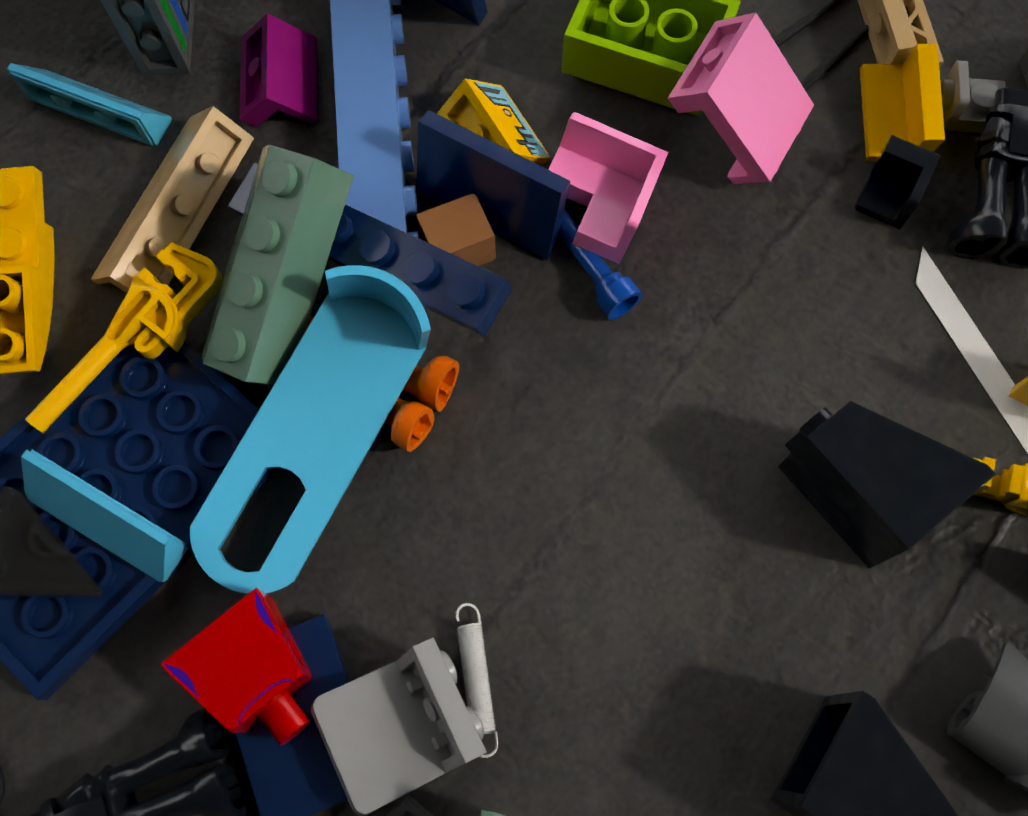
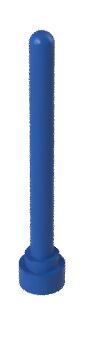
(615, 293)

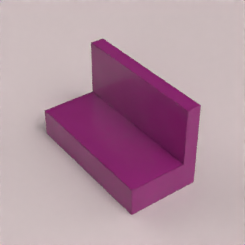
(277, 72)

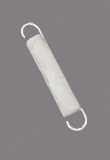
(476, 674)

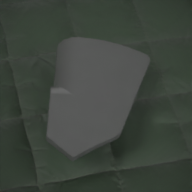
(996, 720)

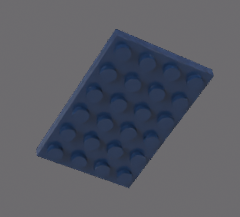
(155, 443)

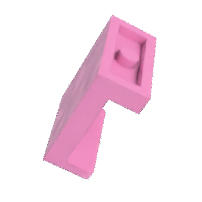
(746, 95)

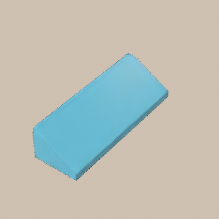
(91, 104)
(100, 517)

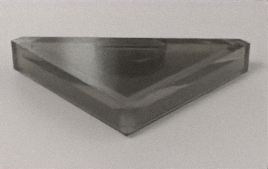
(35, 558)

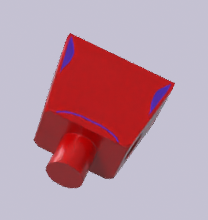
(246, 669)

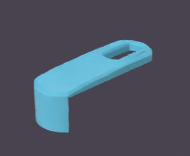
(318, 420)

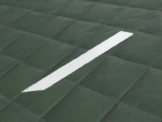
(972, 346)

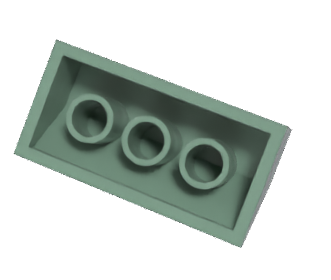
(275, 265)

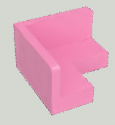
(611, 178)

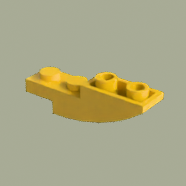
(25, 271)

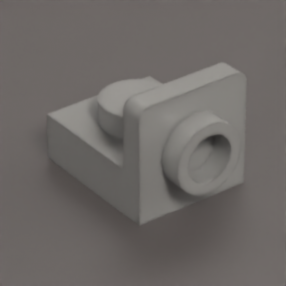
(966, 99)

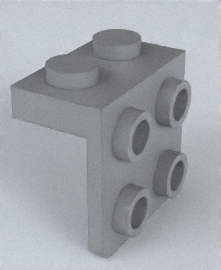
(397, 727)

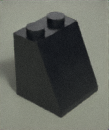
(878, 479)
(857, 766)

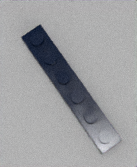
(435, 276)

